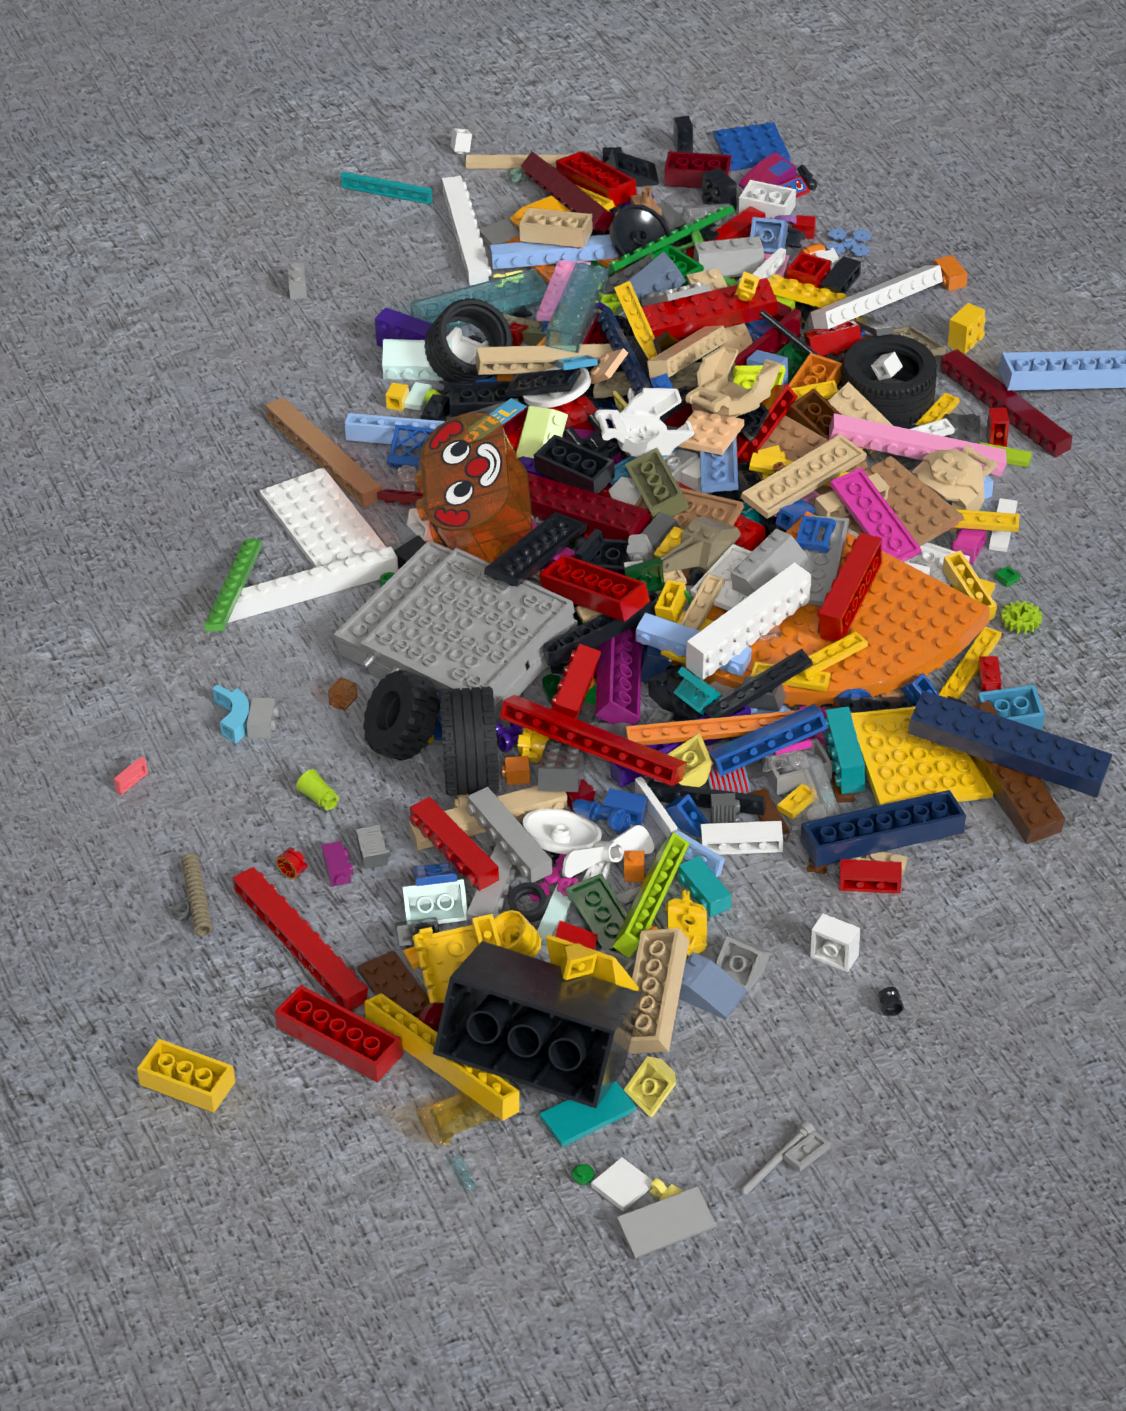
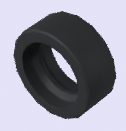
(524, 889)

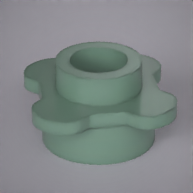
(516, 175)

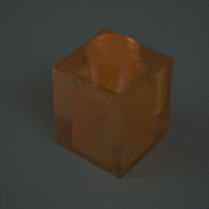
(342, 693)

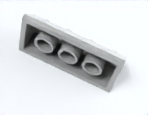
(730, 255)
(766, 562)

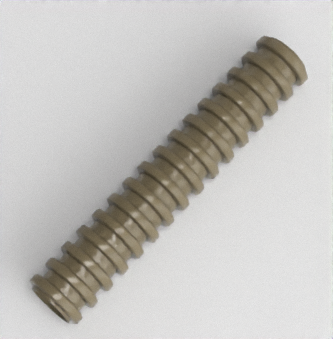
(196, 895)

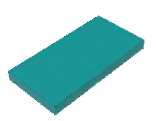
(574, 1120)

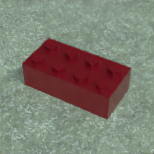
(687, 168)

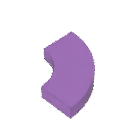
(788, 218)

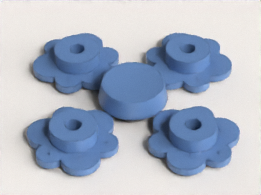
(848, 243)

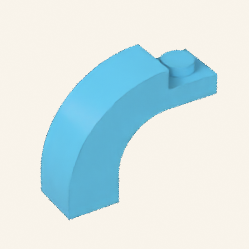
(235, 723)

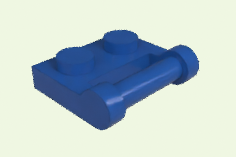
(809, 532)

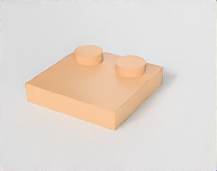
(608, 364)

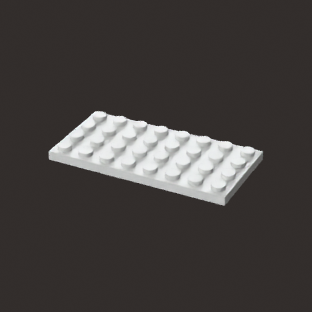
(320, 518)

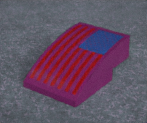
(770, 170)

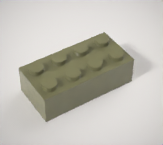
(657, 484)

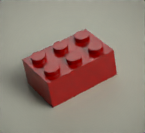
(833, 339)

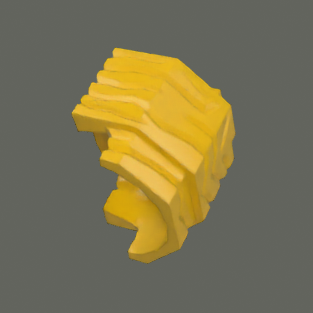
(532, 745)

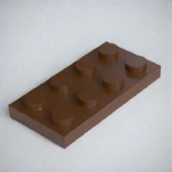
(392, 978)

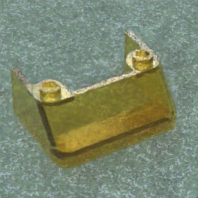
(452, 1116)

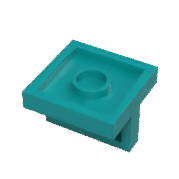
(695, 691)

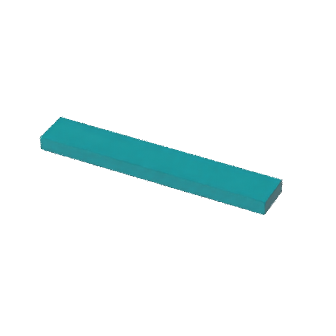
(386, 188)

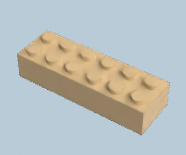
(659, 977)

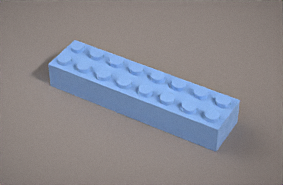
(1063, 370)

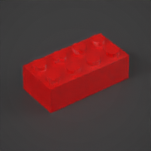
(576, 681)

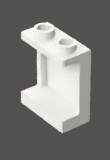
(464, 347)

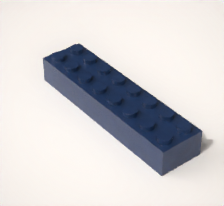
(882, 828)

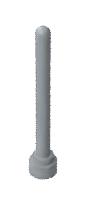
(802, 1132)

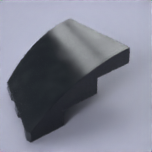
(752, 423)

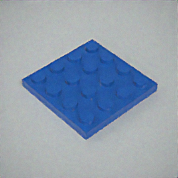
(750, 144)

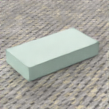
(416, 396)

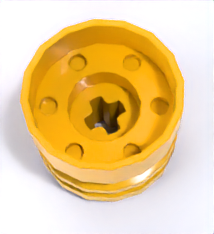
(517, 933)

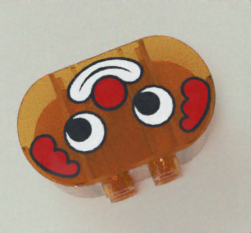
(473, 487)

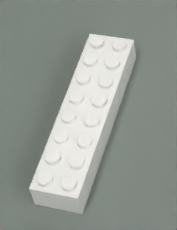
(748, 621)

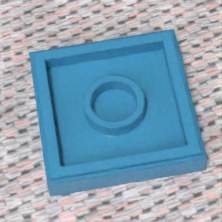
(576, 362)

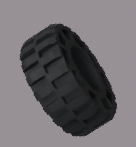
(401, 715)

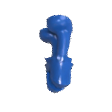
(615, 817)

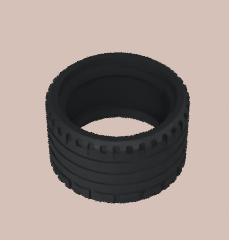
(477, 313)

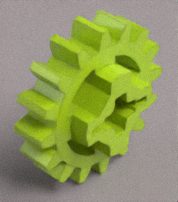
(1021, 617)

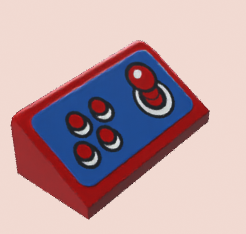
(798, 184)

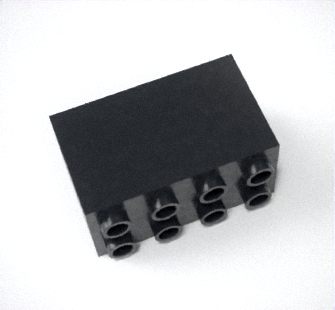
(534, 1026)

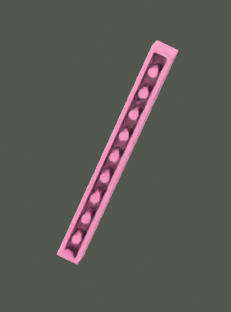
(906, 441)

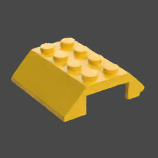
(446, 950)

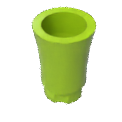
(317, 789)

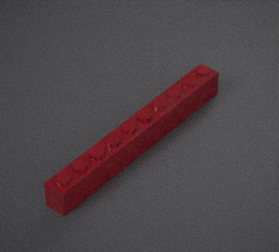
(566, 191)
(996, 395)

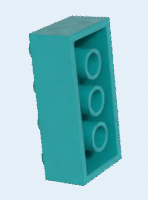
(844, 750)

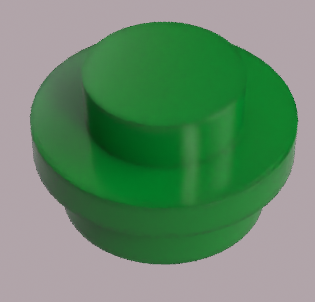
(582, 1174)

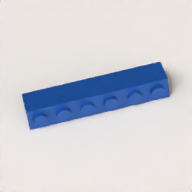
(767, 740)

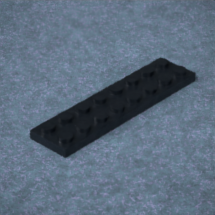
(535, 549)

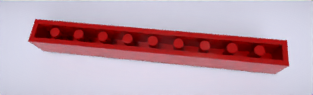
(593, 740)
(300, 939)

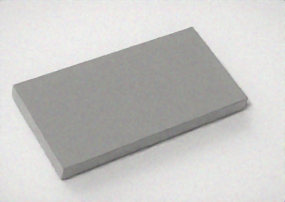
(666, 1222)

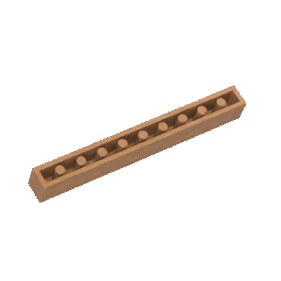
(323, 451)

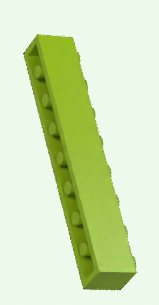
(651, 894)

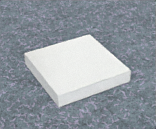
(622, 1184)

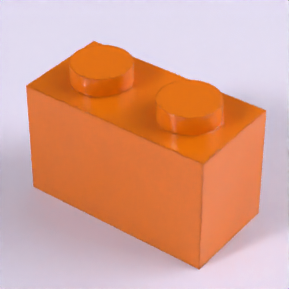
(952, 272)

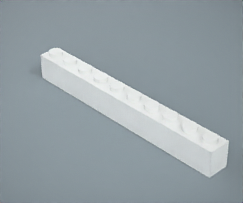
(466, 230)
(876, 297)
(314, 583)

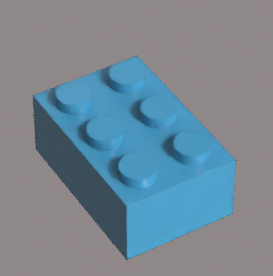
(1016, 704)

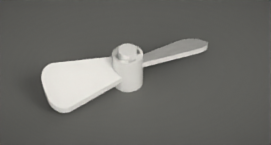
(634, 838)

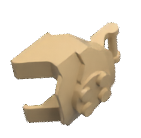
(726, 397)
(956, 477)

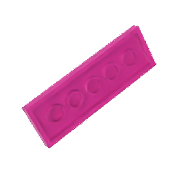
(875, 514)

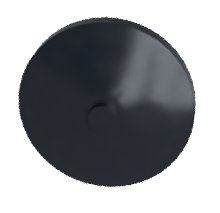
(636, 227)

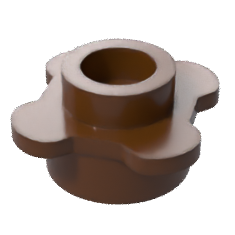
(819, 869)

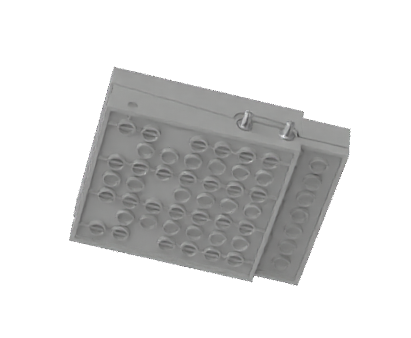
(456, 625)

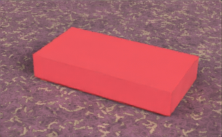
(130, 775)

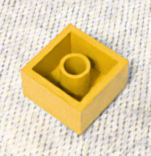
(966, 328)

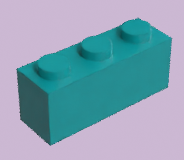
(704, 886)

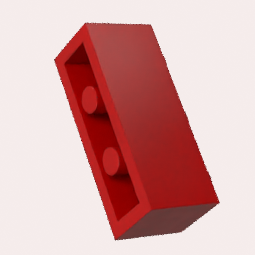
(870, 876)

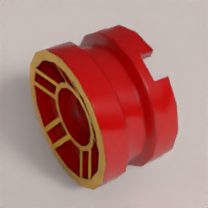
(291, 863)

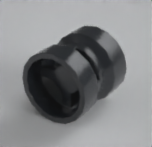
(891, 1001)

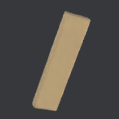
(703, 601)

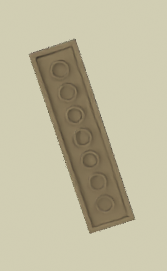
(621, 384)

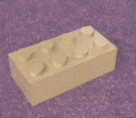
(556, 227)
(853, 404)

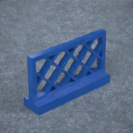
(398, 461)

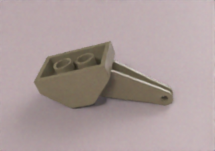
(701, 545)

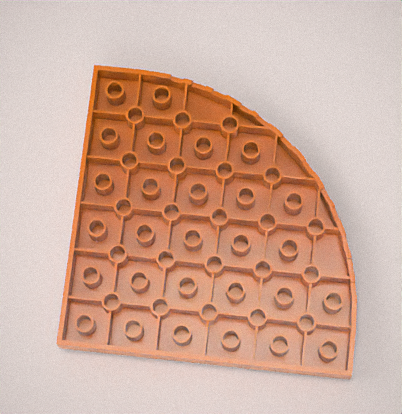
(905, 617)

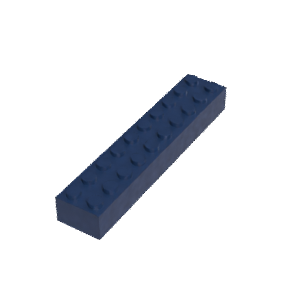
(1010, 743)

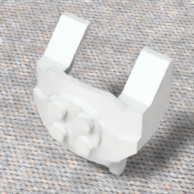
(639, 425)

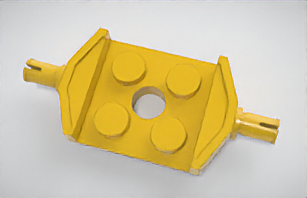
(696, 914)

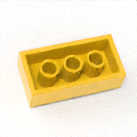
(186, 1075)

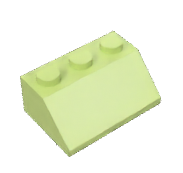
(538, 429)

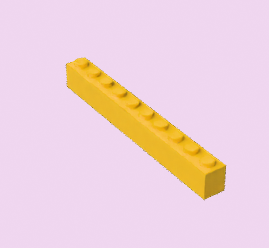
(419, 1041)

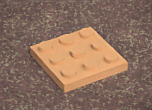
(712, 432)

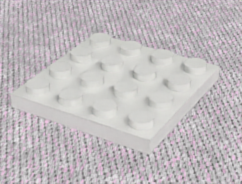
(722, 568)

